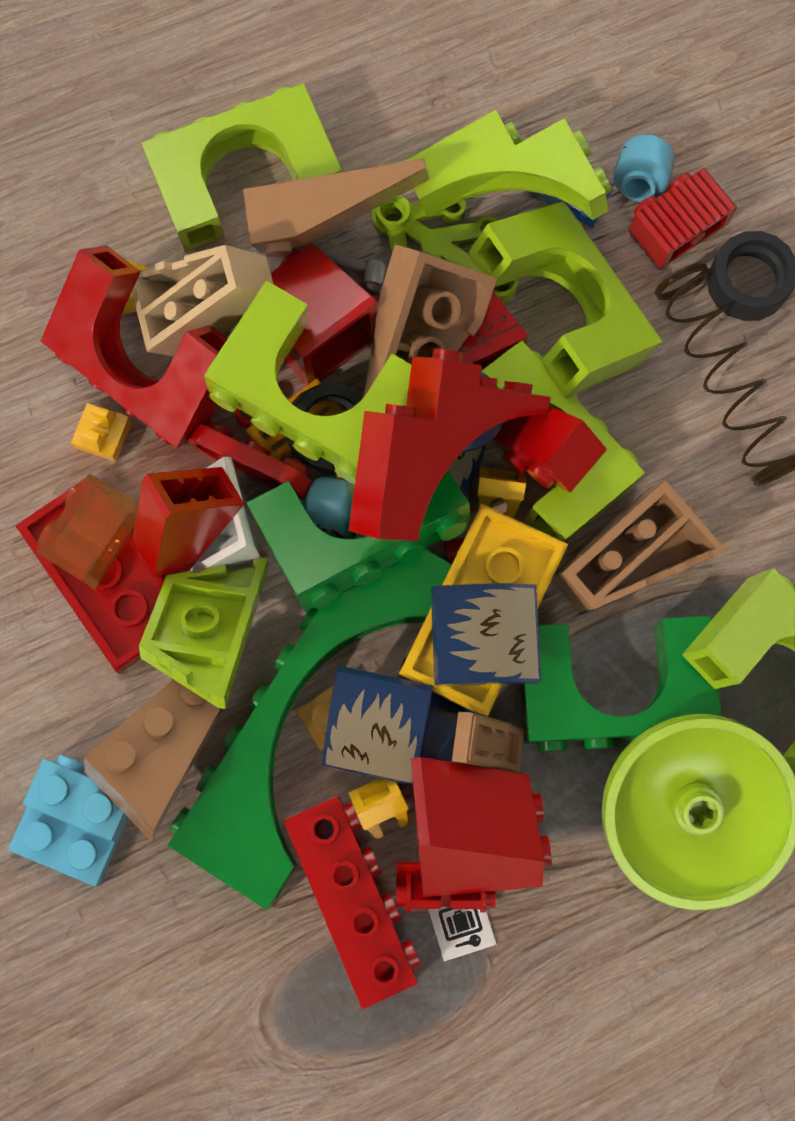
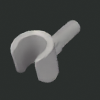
(373, 271)

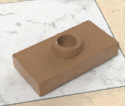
(488, 742)

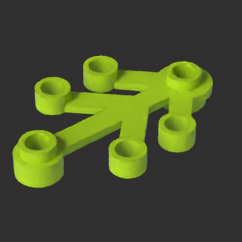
(437, 241)

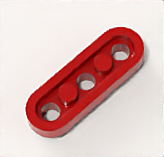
(250, 458)

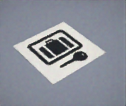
(461, 931)

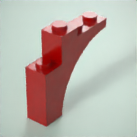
(415, 444)

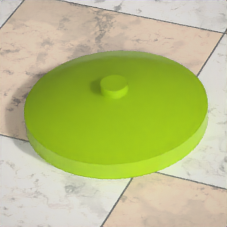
(700, 812)

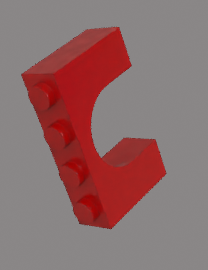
(87, 337)

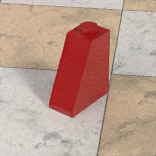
(182, 516)

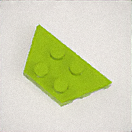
(203, 627)

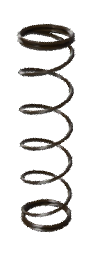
(775, 468)

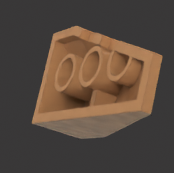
(308, 208)
(426, 308)

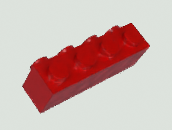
(351, 901)

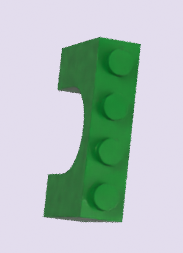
(325, 565)
(559, 714)

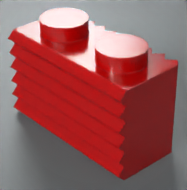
(681, 217)

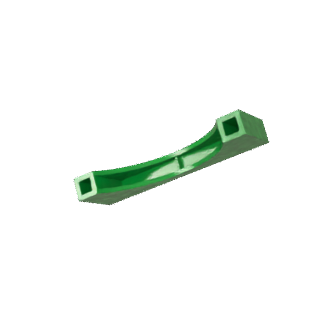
(235, 820)

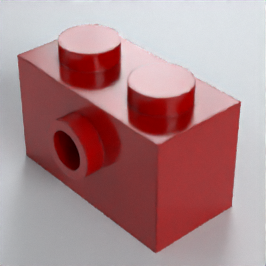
(550, 448)

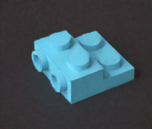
(69, 822)

